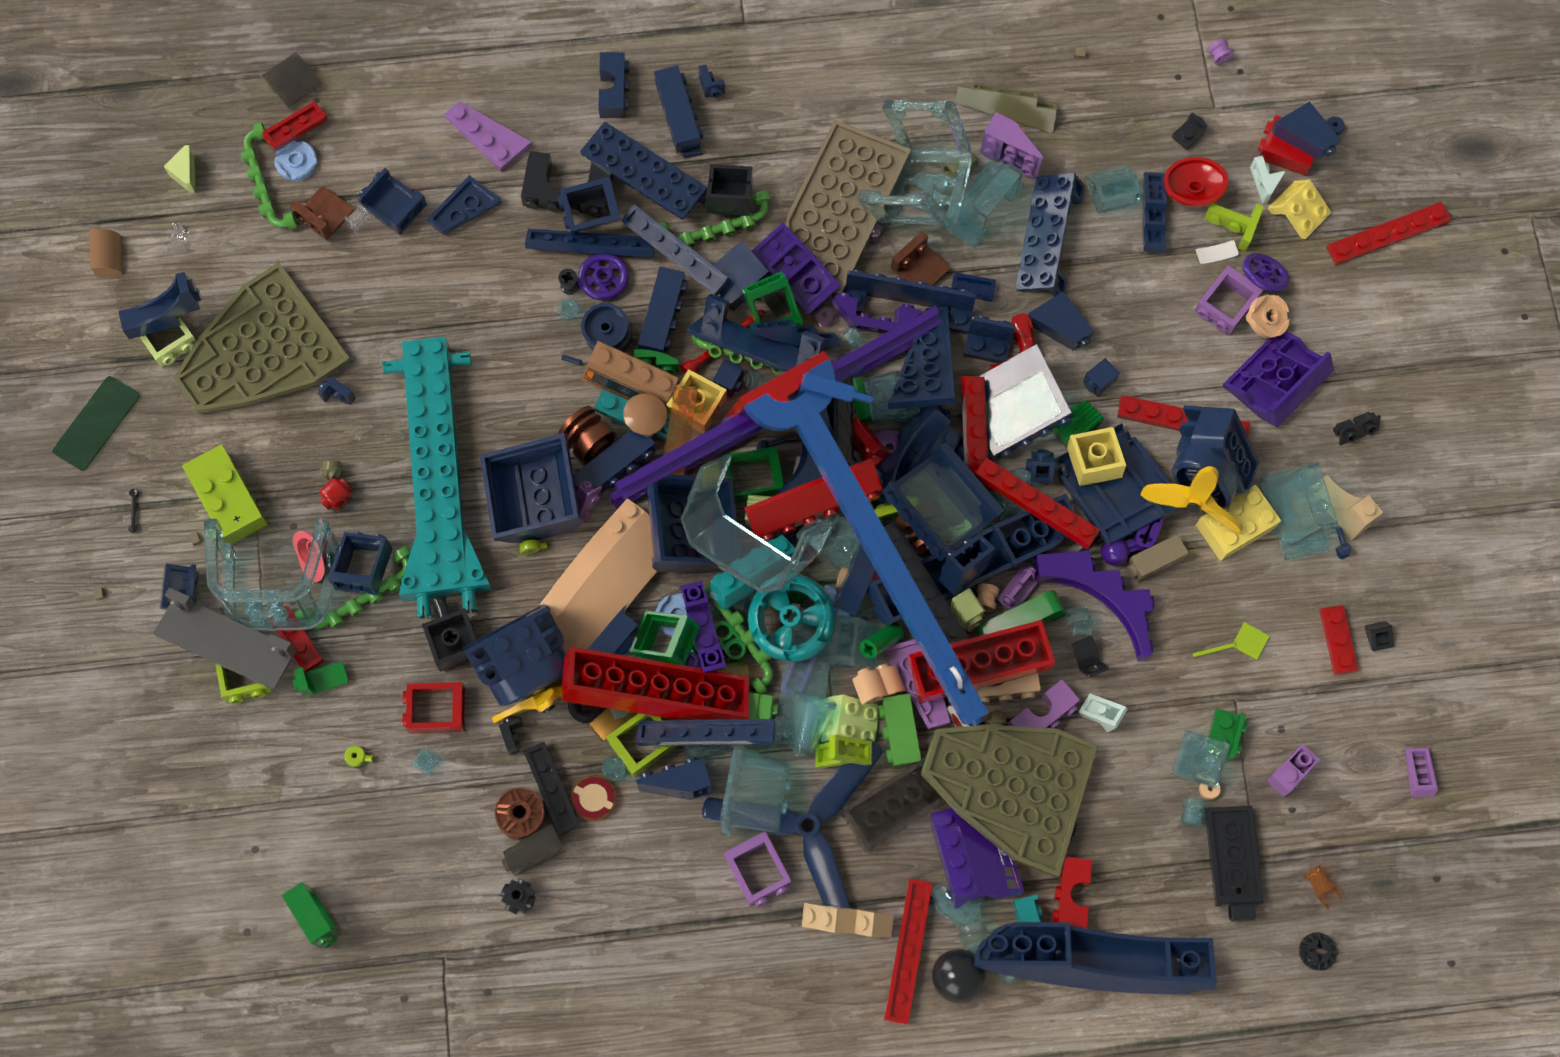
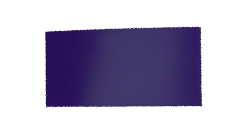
(805, 274)

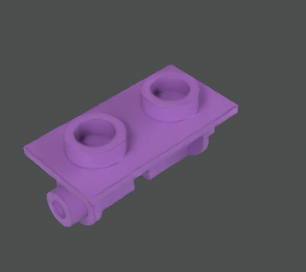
(588, 498)
(1018, 588)

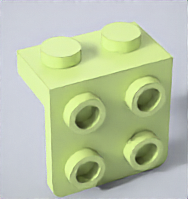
(852, 719)

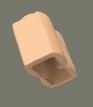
(878, 683)

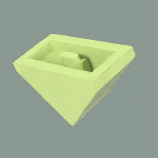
(182, 168)

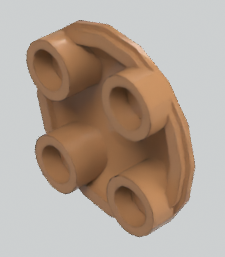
(645, 414)

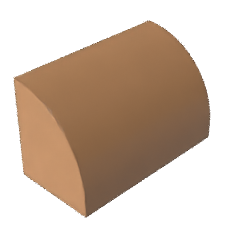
(105, 252)

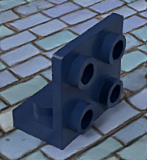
(989, 339)

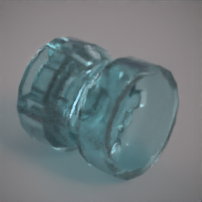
(611, 767)
(1193, 812)

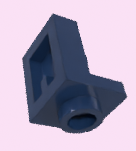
(709, 86)
(337, 390)

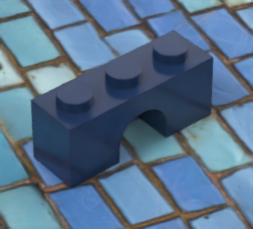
(612, 101)

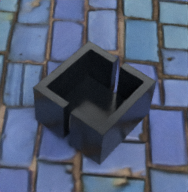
(729, 189)

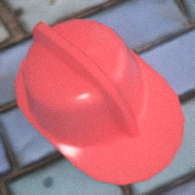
(302, 544)

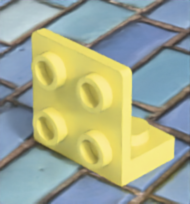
(1302, 207)

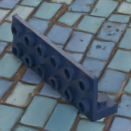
(644, 170)
(1047, 232)
(959, 302)
(742, 340)

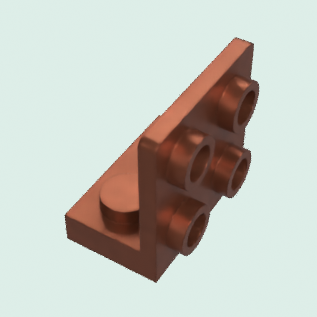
(322, 212)
(919, 262)

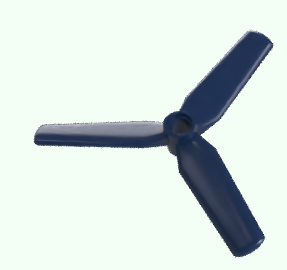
(823, 807)

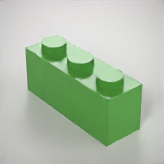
(899, 731)

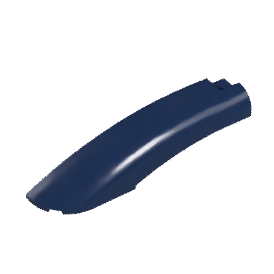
(1015, 543)
(1098, 959)

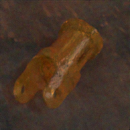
(1320, 883)

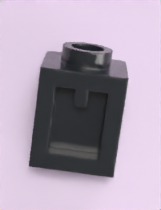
(1190, 131)
(511, 738)

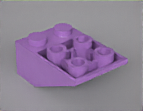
(1009, 145)

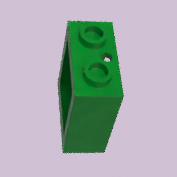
(767, 286)
(757, 456)
(680, 643)
(311, 915)

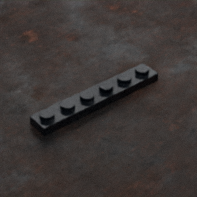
(936, 602)

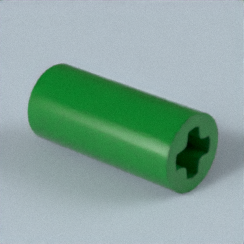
(862, 408)
(881, 640)

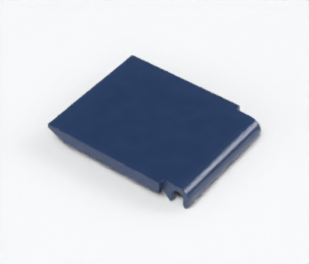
(1117, 503)

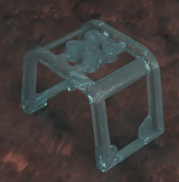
(929, 199)
(257, 612)

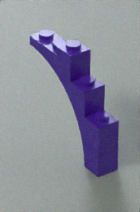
(1129, 607)

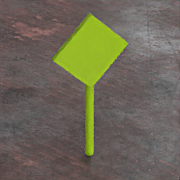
(1248, 641)

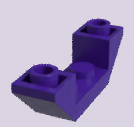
(847, 309)
(706, 641)

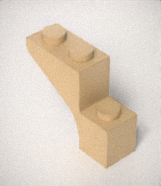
(847, 920)

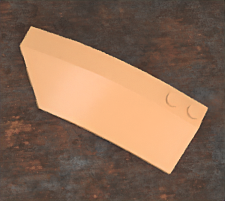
(603, 577)

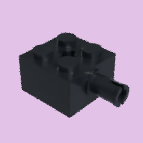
(445, 627)

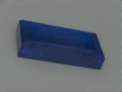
(980, 286)

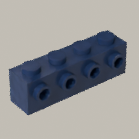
(677, 109)
(662, 310)
(616, 461)

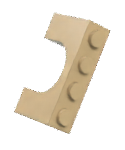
(1023, 687)

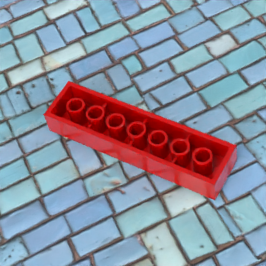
(652, 687)

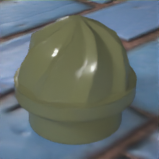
(331, 469)
(995, 718)

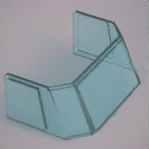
(737, 547)

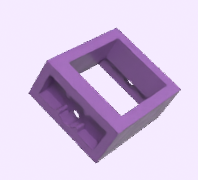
(1237, 283)
(747, 847)

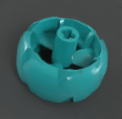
(818, 615)

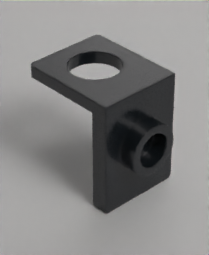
(1088, 657)

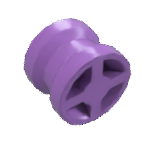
(1220, 51)

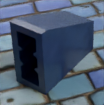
(1307, 131)
(1062, 322)

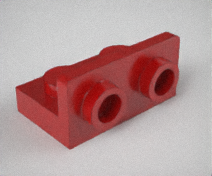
(868, 443)

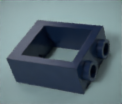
(564, 203)
(359, 583)
(617, 636)

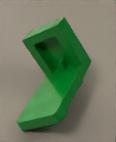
(320, 679)

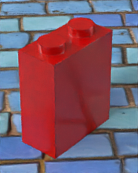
(1282, 153)

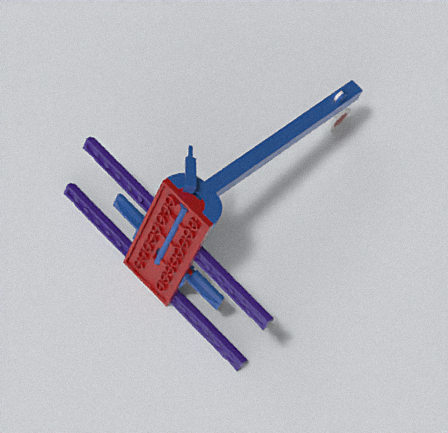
(796, 401)

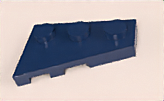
(462, 205)

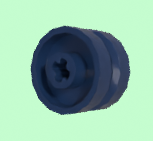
(607, 324)

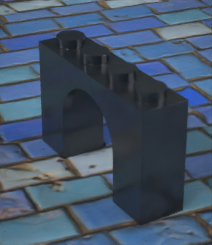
(538, 194)

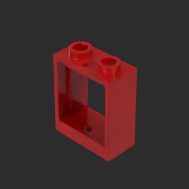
(458, 708)

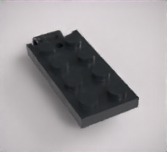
(1234, 860)

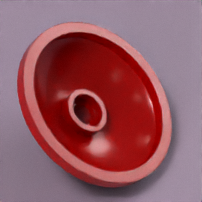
(1196, 181)

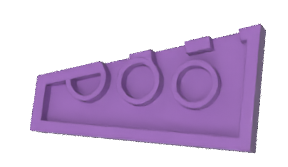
(933, 712)

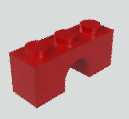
(1073, 873)

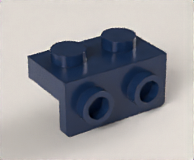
(180, 579)

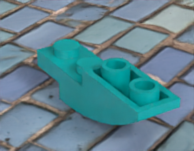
(613, 406)

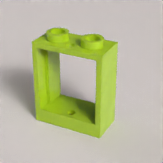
(237, 695)
(621, 752)

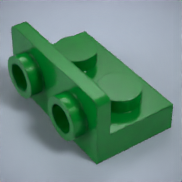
(1228, 729)

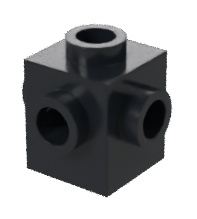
(525, 901)

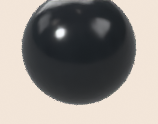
(957, 977)

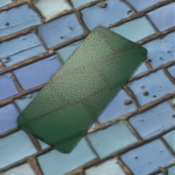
(95, 423)

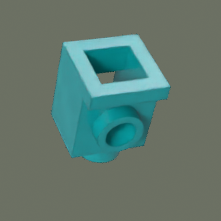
(1026, 910)

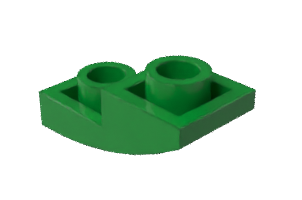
(660, 359)

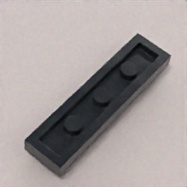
(551, 788)

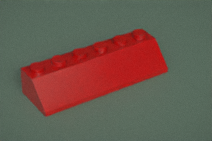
(806, 503)

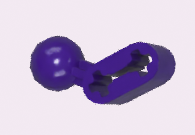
(1119, 551)

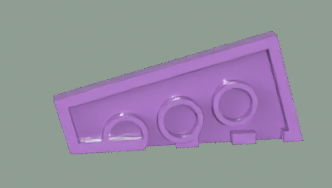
(492, 139)

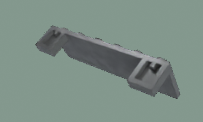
(224, 641)

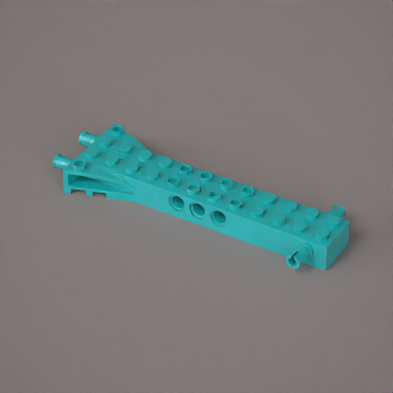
(442, 554)

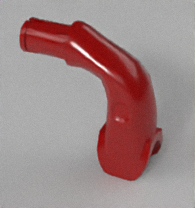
(1022, 333)

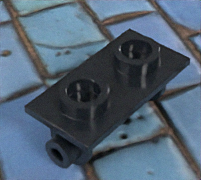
(1365, 425)

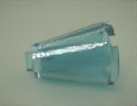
(808, 721)

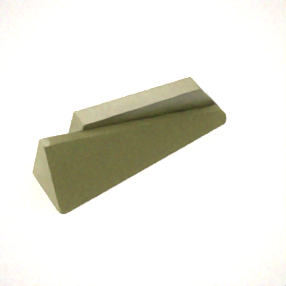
(1011, 103)

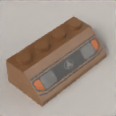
(626, 374)

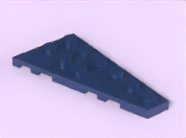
(927, 370)

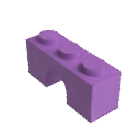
(1060, 702)

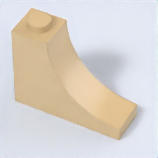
(1352, 512)

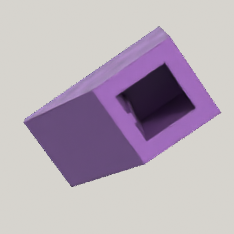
(1293, 770)

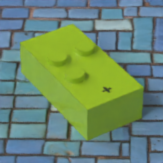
(224, 494)

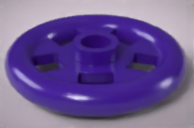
(1265, 273)
(602, 293)

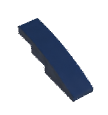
(1154, 212)
(788, 332)
(855, 582)

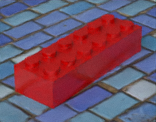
(989, 659)

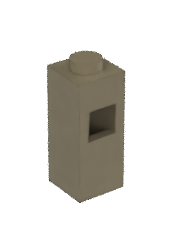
(1157, 558)

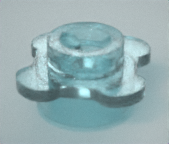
(424, 754)

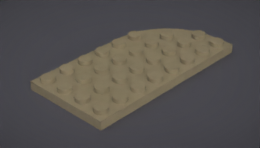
(827, 205)

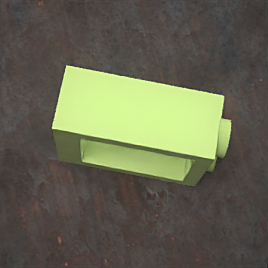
(171, 352)

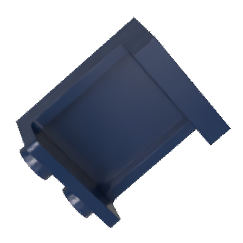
(391, 201)

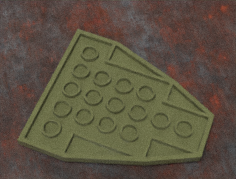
(259, 347)
(1014, 786)

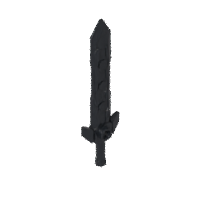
(843, 425)

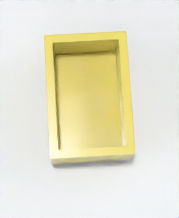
(1251, 512)

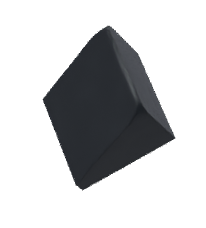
(1379, 635)

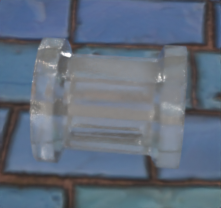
(357, 218)

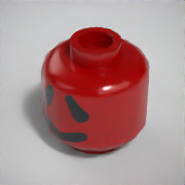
(335, 494)

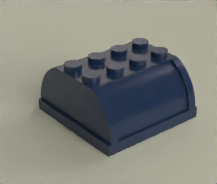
(531, 490)
(669, 541)

